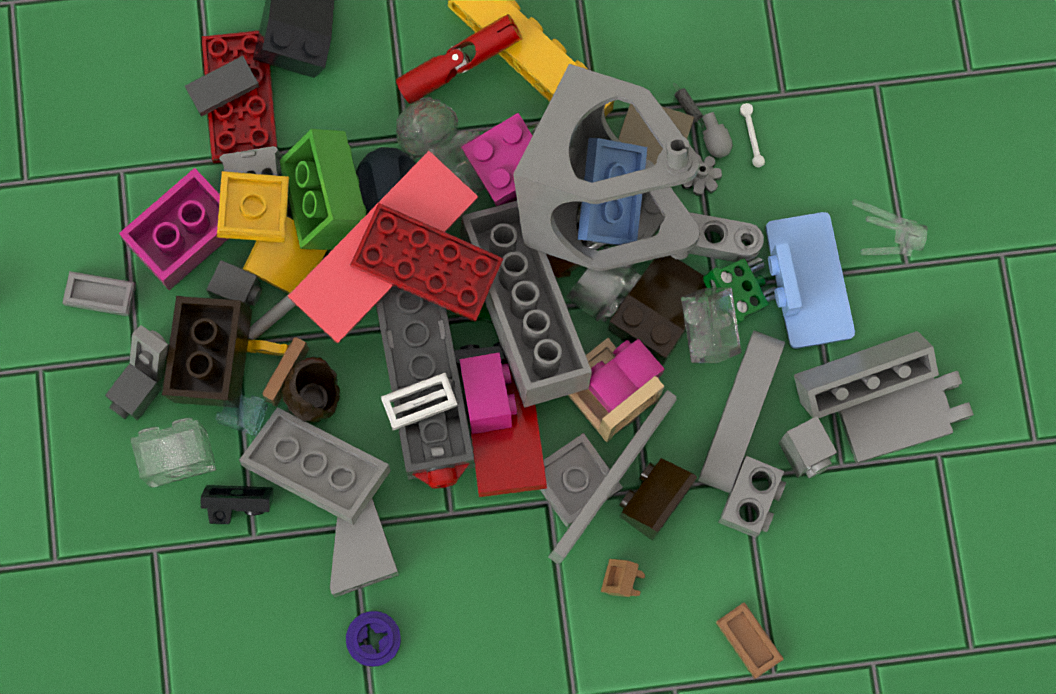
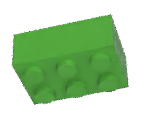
(323, 188)

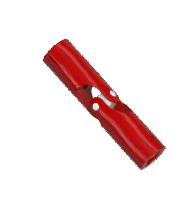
(443, 68)

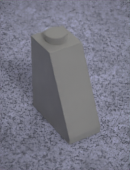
(360, 553)

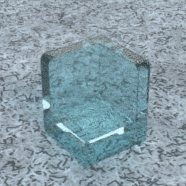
(246, 417)

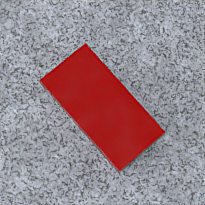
(249, 119)
(426, 262)
(510, 457)

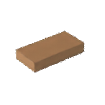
(294, 354)
(749, 640)

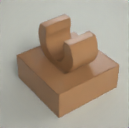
(621, 577)

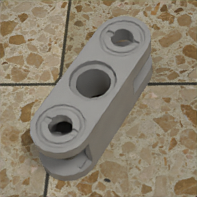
(731, 234)

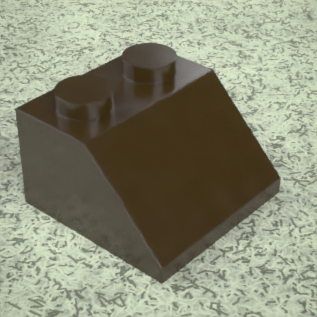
(657, 497)

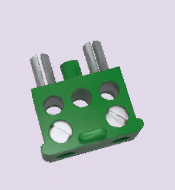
(745, 287)

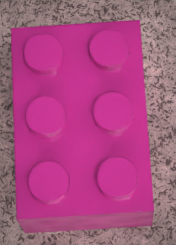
(177, 229)

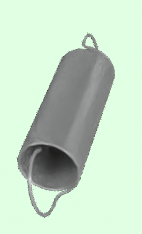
(688, 104)

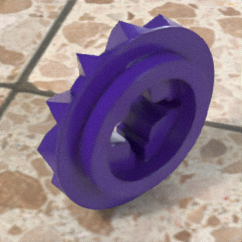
(358, 633)

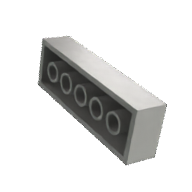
(528, 310)

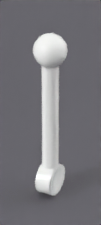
(746, 111)

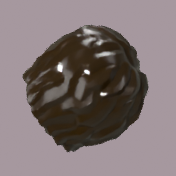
(311, 390)

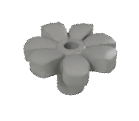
(705, 177)

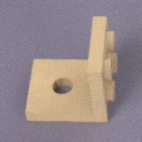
(624, 414)

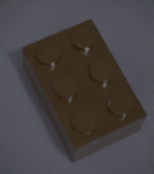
(207, 351)

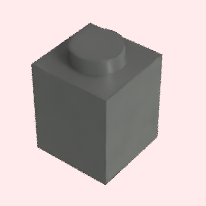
(234, 284)
(132, 393)

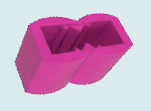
(624, 374)

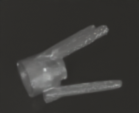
(908, 232)

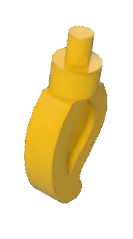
(266, 347)

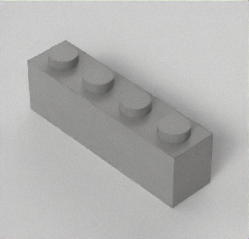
(866, 375)

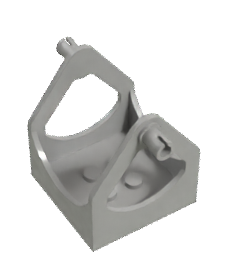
(553, 172)

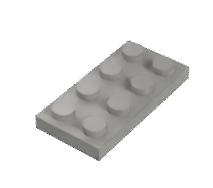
(315, 465)

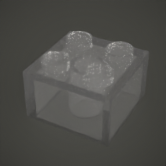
(173, 452)

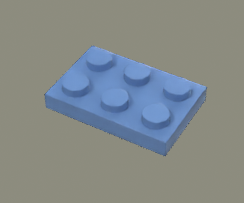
(615, 220)

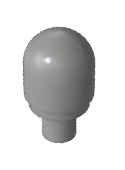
(716, 137)

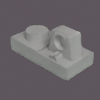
(148, 352)

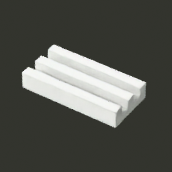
(425, 413)

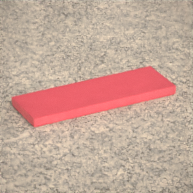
(341, 295)

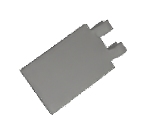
(903, 418)

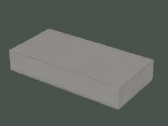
(99, 293)

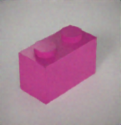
(486, 393)

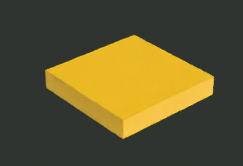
(253, 206)
(283, 262)

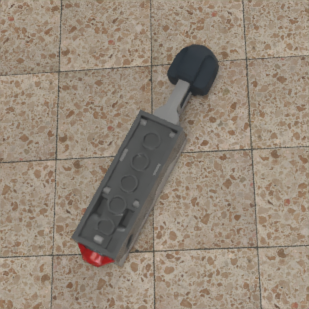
(416, 349)

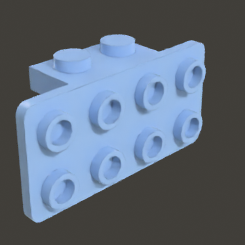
(809, 280)

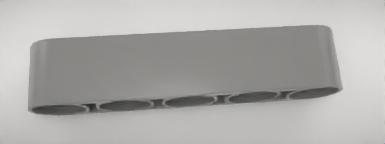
(741, 411)

